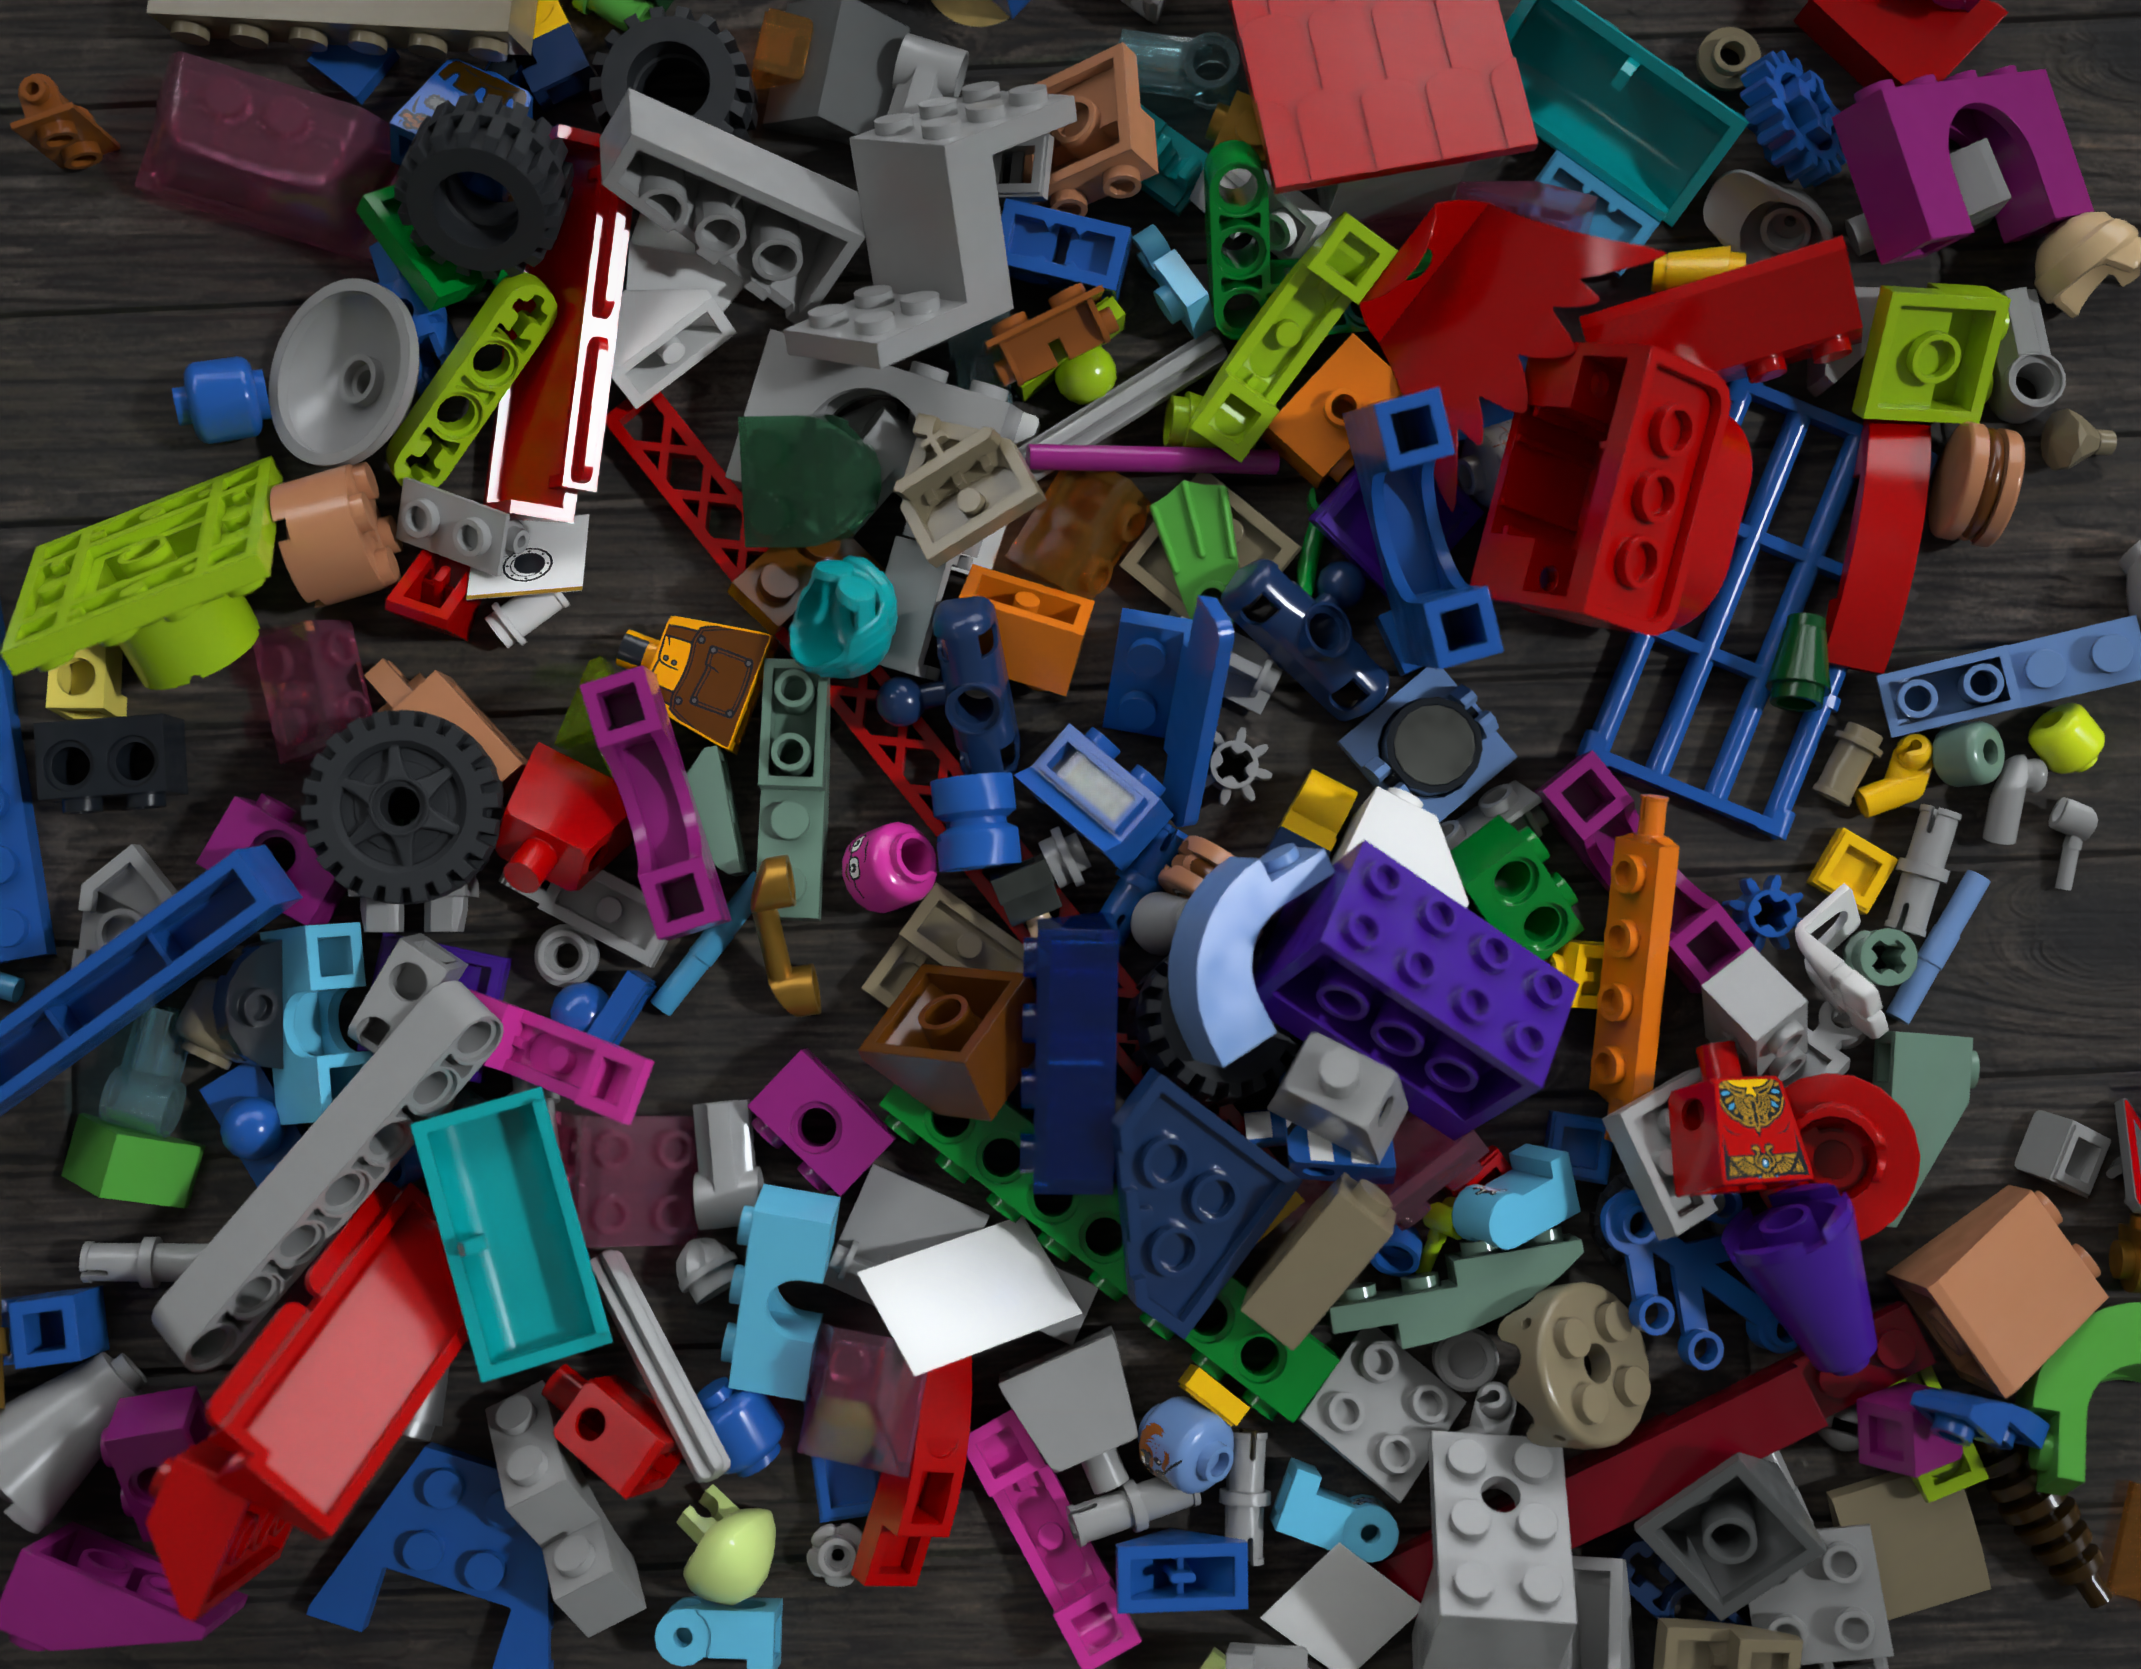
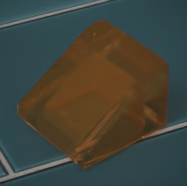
(781, 49)

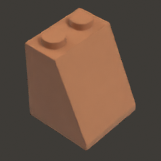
(2001, 1289)

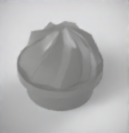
(705, 1269)

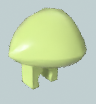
(731, 1549)

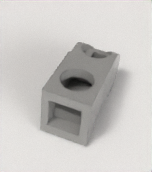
(407, 976)

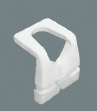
(1831, 976)

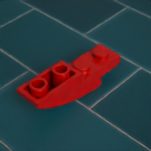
(925, 1503)

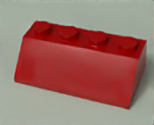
(1747, 317)
(207, 1533)

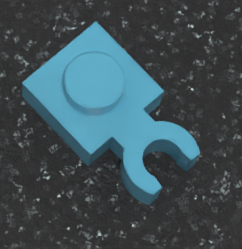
(1180, 291)

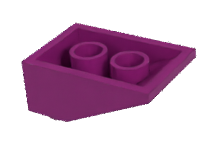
(94, 1594)

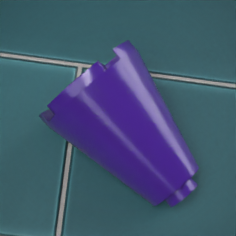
(1809, 1273)

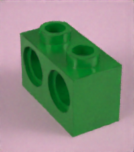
(1518, 889)

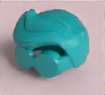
(843, 619)

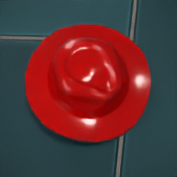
(1858, 1144)

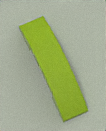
(1287, 333)

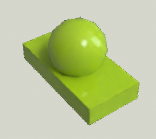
(1083, 377)

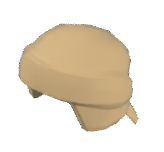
(2080, 256)

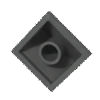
(844, 73)
(1733, 1533)

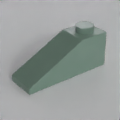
(1931, 1083)

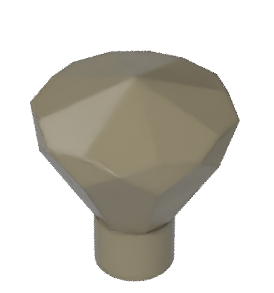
(2071, 439)

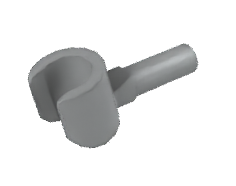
(2078, 824)

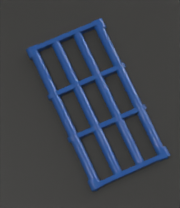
(1706, 650)

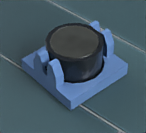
(1431, 744)

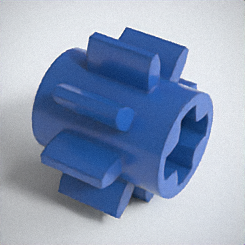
(1779, 922)

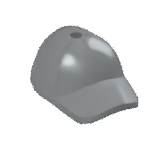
(1747, 208)

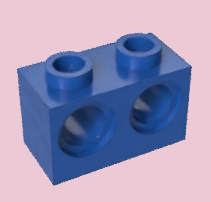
(1064, 248)

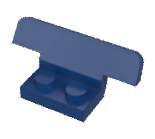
(1172, 686)

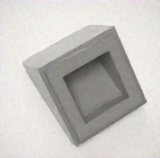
(2062, 1152)

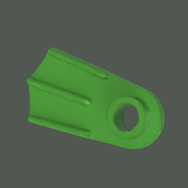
(1197, 538)

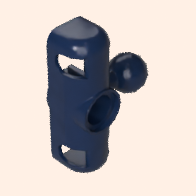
(1310, 635)
(978, 725)

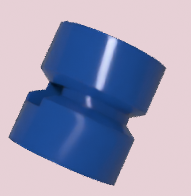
(976, 822)

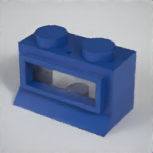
(1097, 795)

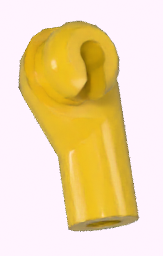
(1904, 779)

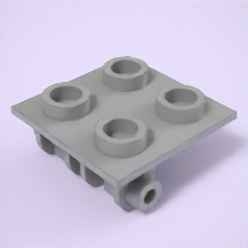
(893, 1221)
(1381, 1411)
(1832, 1601)

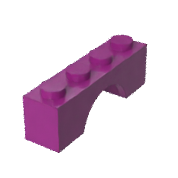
(660, 806)
(1592, 809)

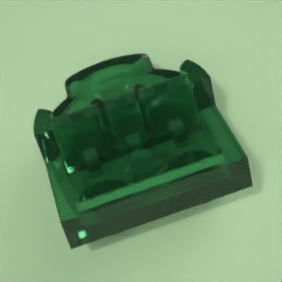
(804, 479)

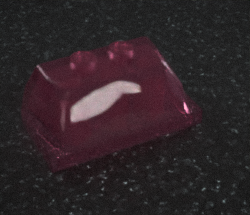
(266, 154)

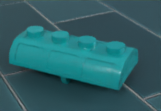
(1618, 107)
(511, 1234)

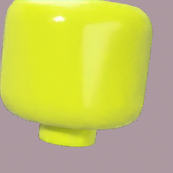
(2067, 739)

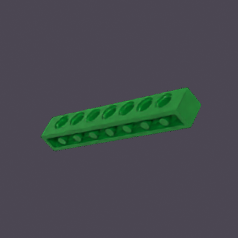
(1280, 1386)

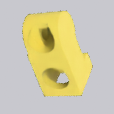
(88, 685)

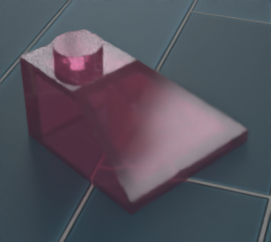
(862, 1402)

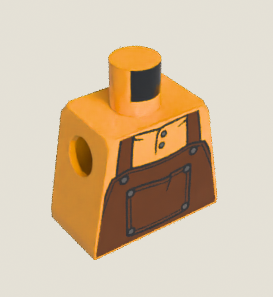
(705, 674)

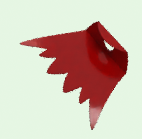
(1483, 307)

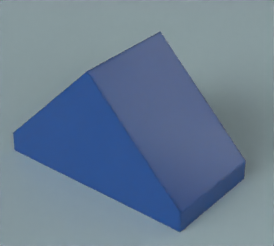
(1181, 1573)

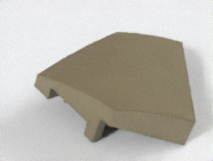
(962, 486)

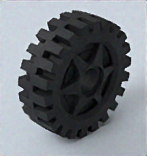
(352, 796)

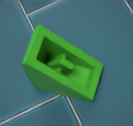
(131, 1164)

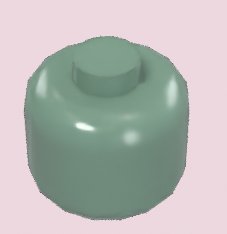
(1968, 754)

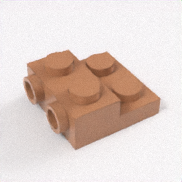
(1109, 143)

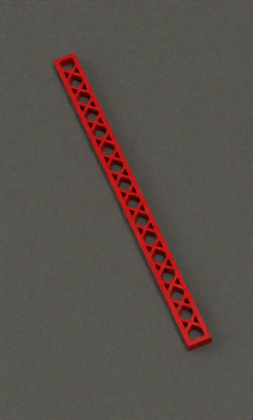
(856, 722)

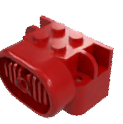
(1617, 491)

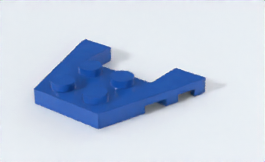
(453, 1531)

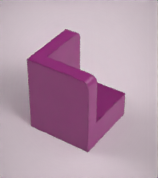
(1898, 1436)

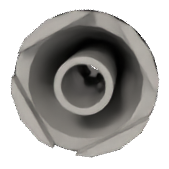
(55, 1436)

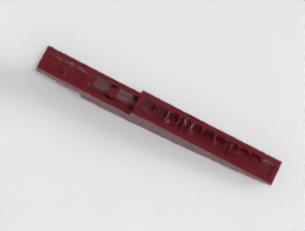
(1673, 1451)

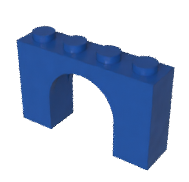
(1432, 607)

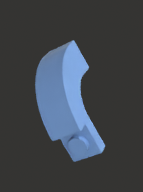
(1215, 945)

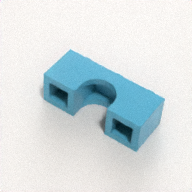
(316, 973)
(787, 1240)

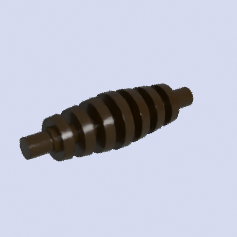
(2044, 1521)

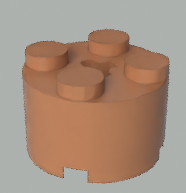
(336, 535)

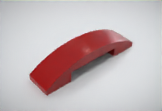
(1881, 544)

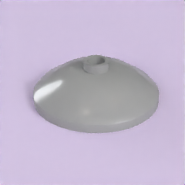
(344, 373)

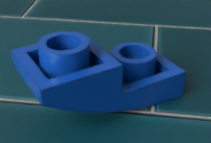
(1967, 1417)

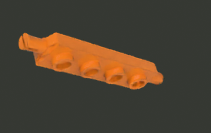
(1634, 959)

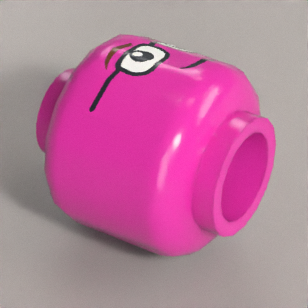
(889, 867)

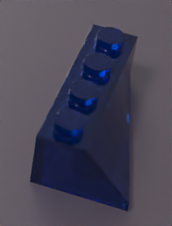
(1073, 1054)

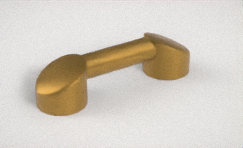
(792, 986)

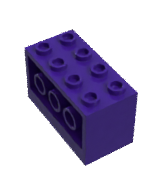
(1416, 988)

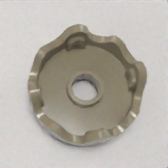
(1552, 1381)

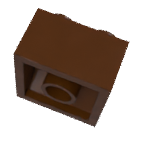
(955, 1039)

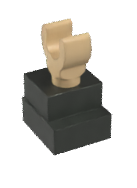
(1026, 892)

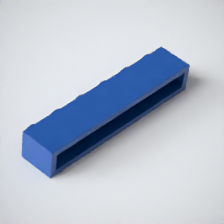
(140, 969)

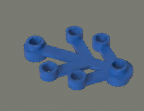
(1691, 1269)

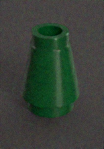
(1801, 665)

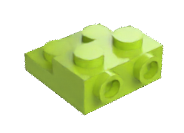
(1931, 353)

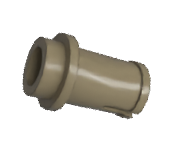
(1848, 763)

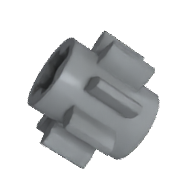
(1236, 749)

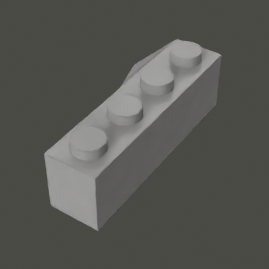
(734, 201)

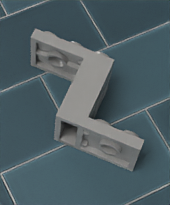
(930, 224)
(1497, 1578)

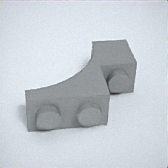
(549, 1496)

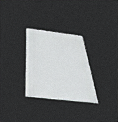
(968, 1294)

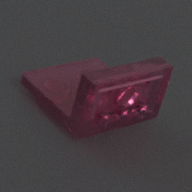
(631, 1179)

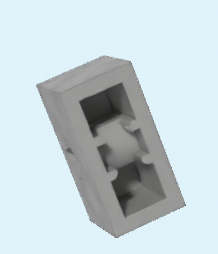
(1760, 1013)

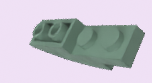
(795, 779)
(1479, 1288)

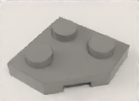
(118, 898)

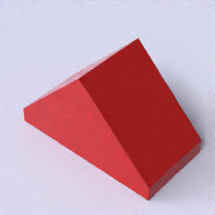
(435, 596)

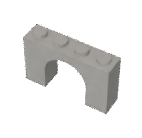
(816, 386)

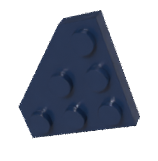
(1188, 1200)

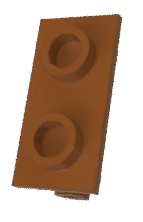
(59, 127)
(1071, 320)

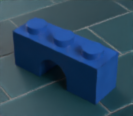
(55, 1327)

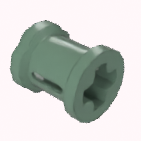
(1899, 958)

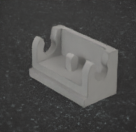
(918, 592)

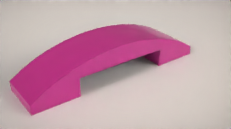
(568, 1061)
(1036, 1514)

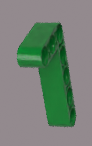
(1250, 268)

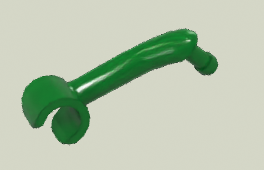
(1310, 550)

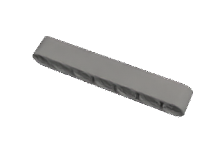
(326, 1176)

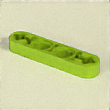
(460, 378)

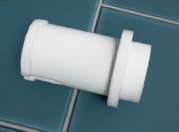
(523, 615)

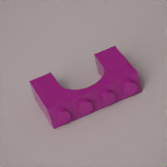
(1904, 168)

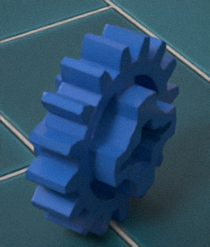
(1792, 118)

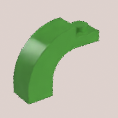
(2060, 1390)

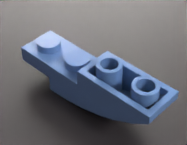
(2011, 676)

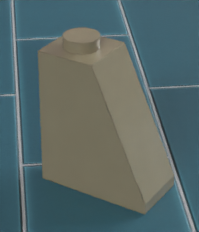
(1318, 1259)

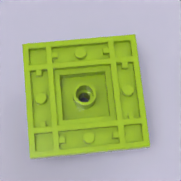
(155, 582)

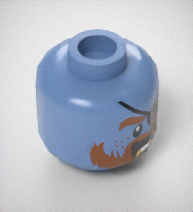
(1186, 1444)

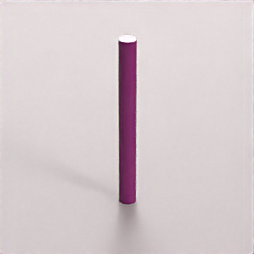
(1148, 459)

